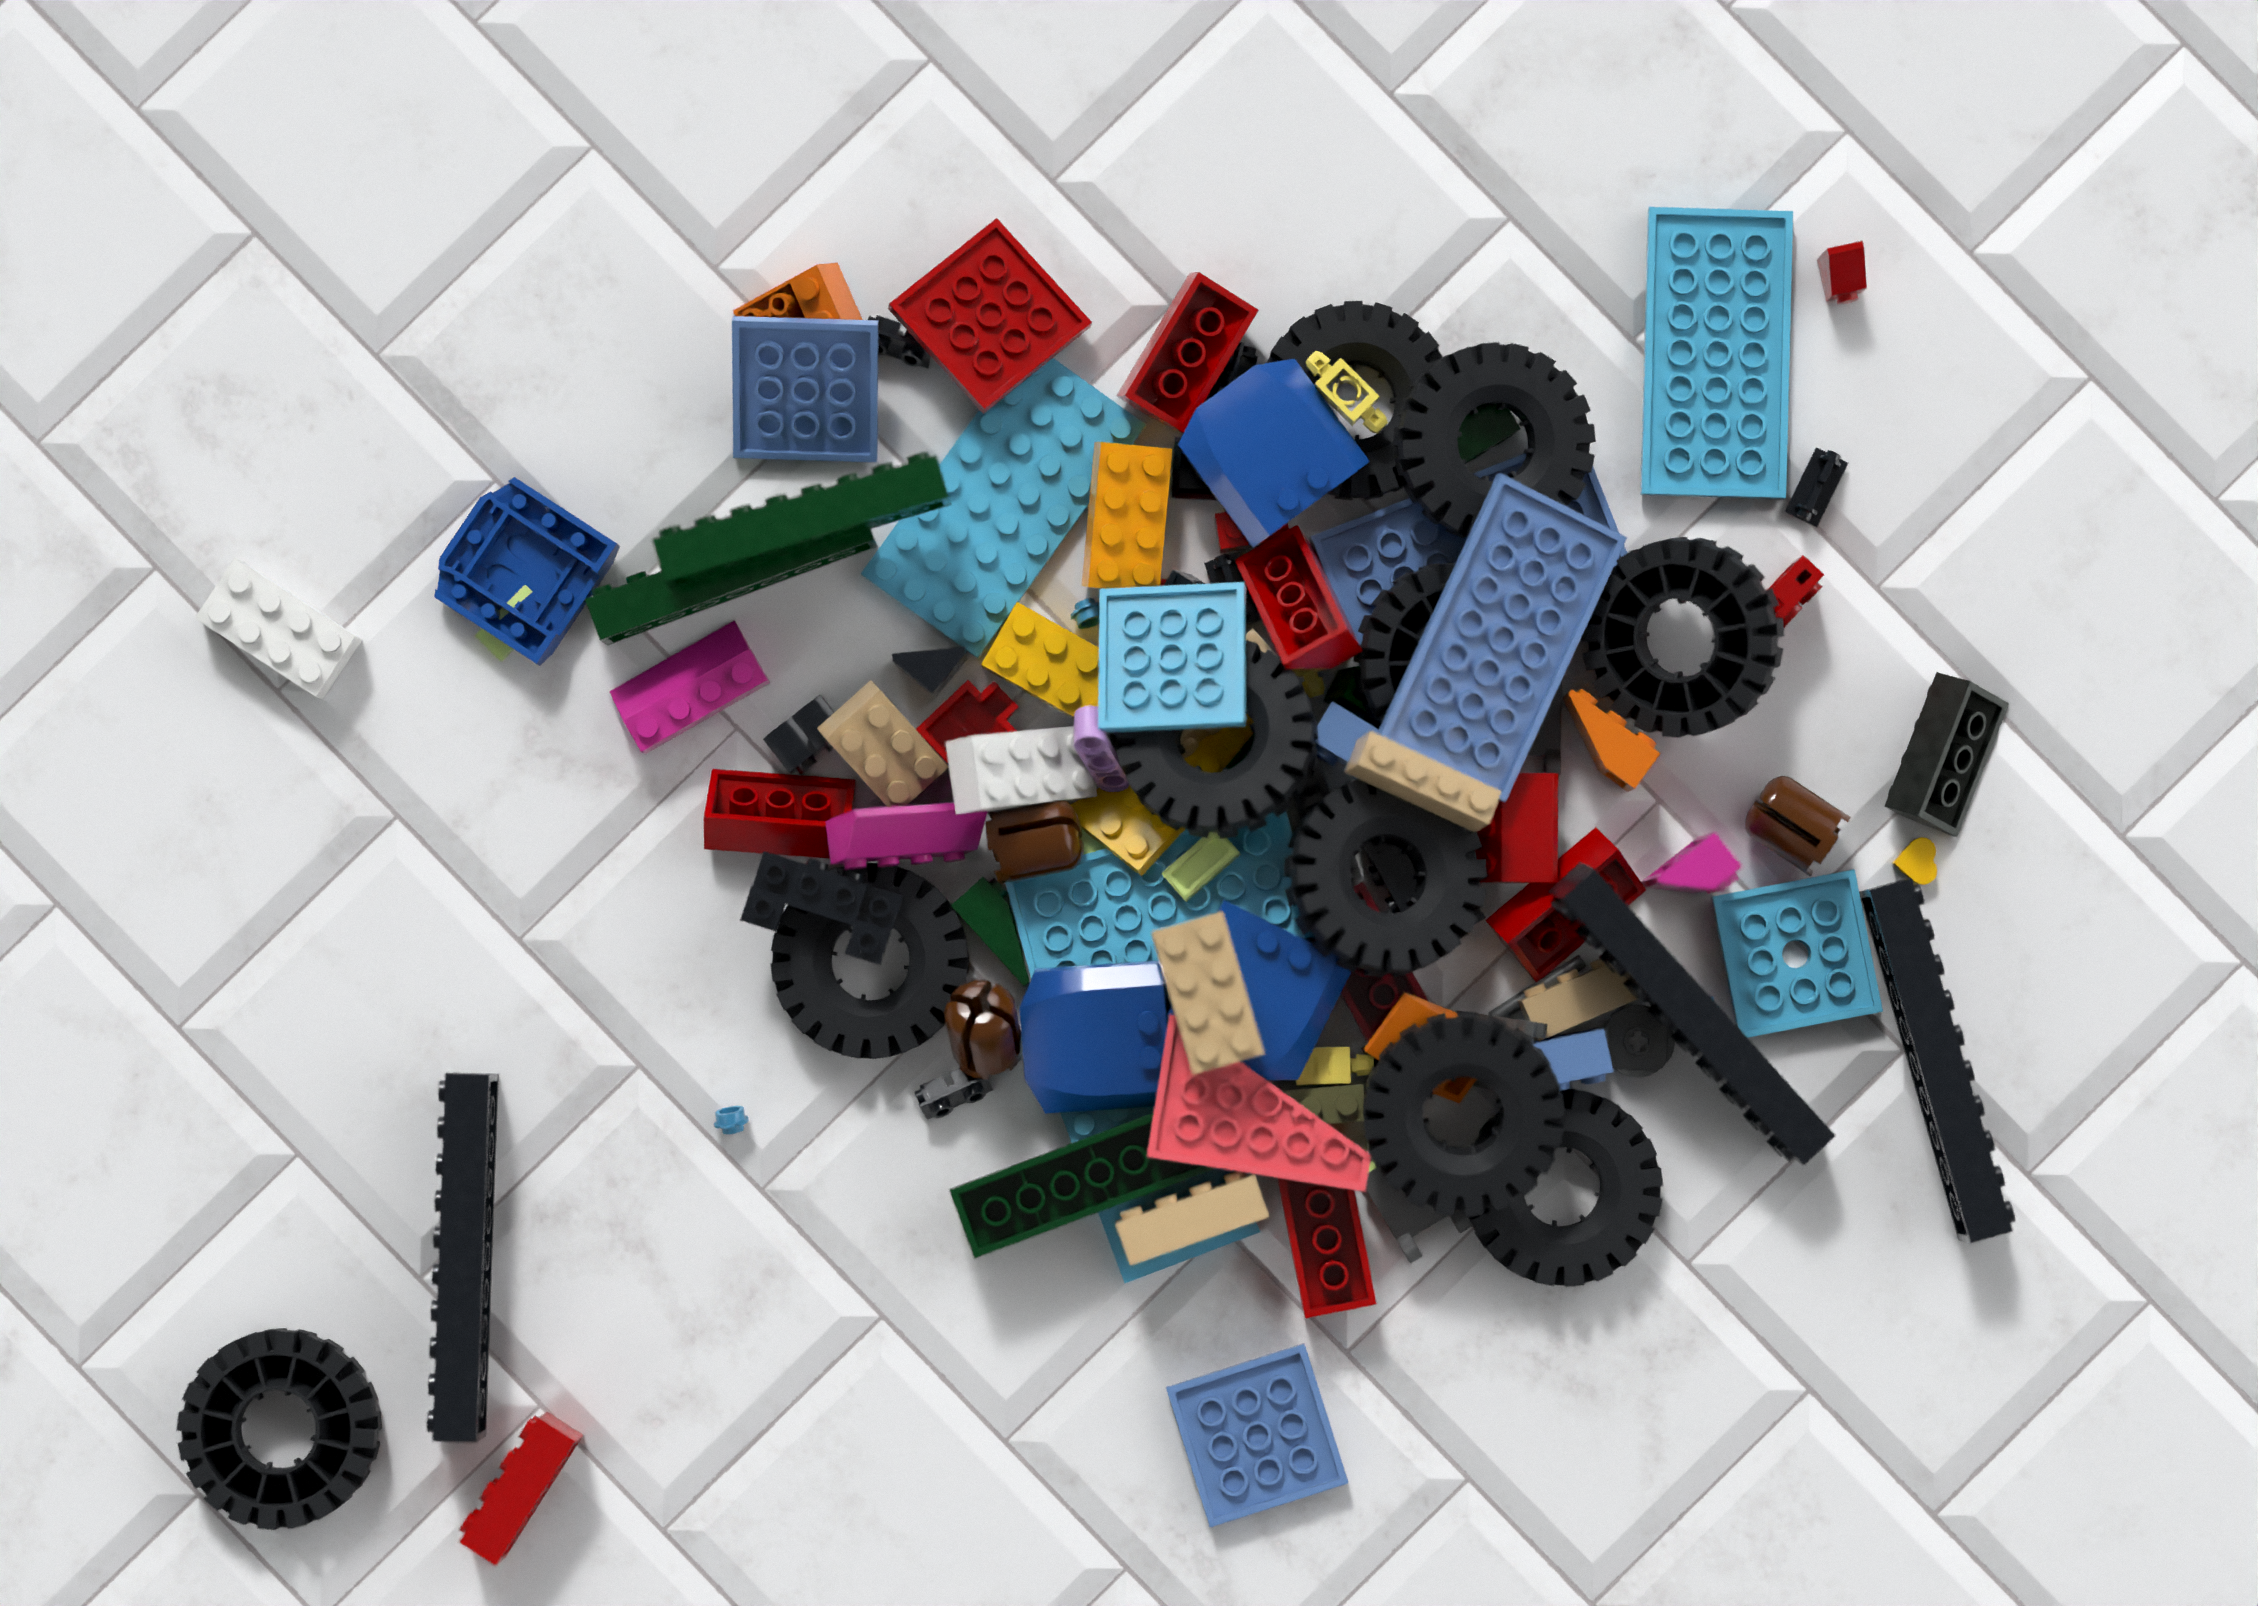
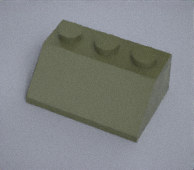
(1336, 1106)

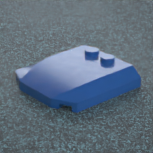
(1269, 447)
(520, 541)
(1287, 989)
(1094, 1036)

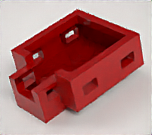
(1790, 592)
(968, 714)

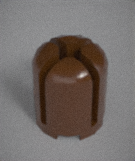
(1803, 809)
(1034, 840)
(983, 1029)

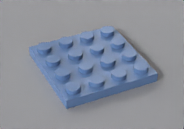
(805, 389)
(1257, 1435)

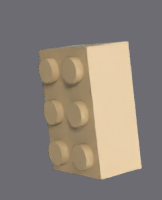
(882, 747)

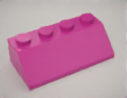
(689, 687)
(902, 834)
(1697, 868)

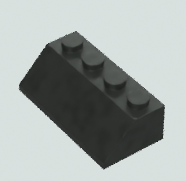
(1946, 754)

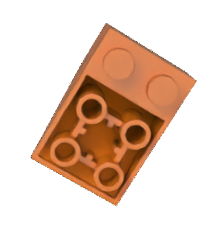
(812, 294)
(1613, 748)
(1412, 1011)

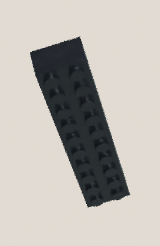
(1694, 1016)
(1936, 1060)
(464, 1257)

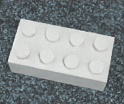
(278, 628)
(1017, 770)

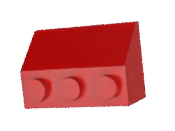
(1523, 833)

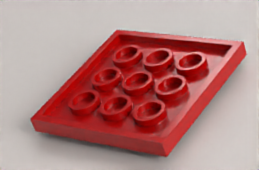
(989, 315)

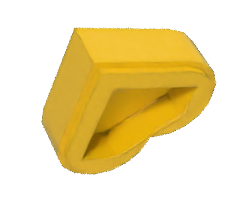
(1917, 861)

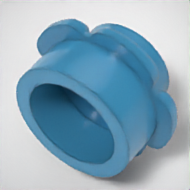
(1086, 613)
(731, 1119)

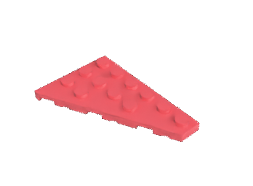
(1245, 1125)

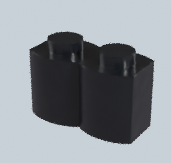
(798, 739)

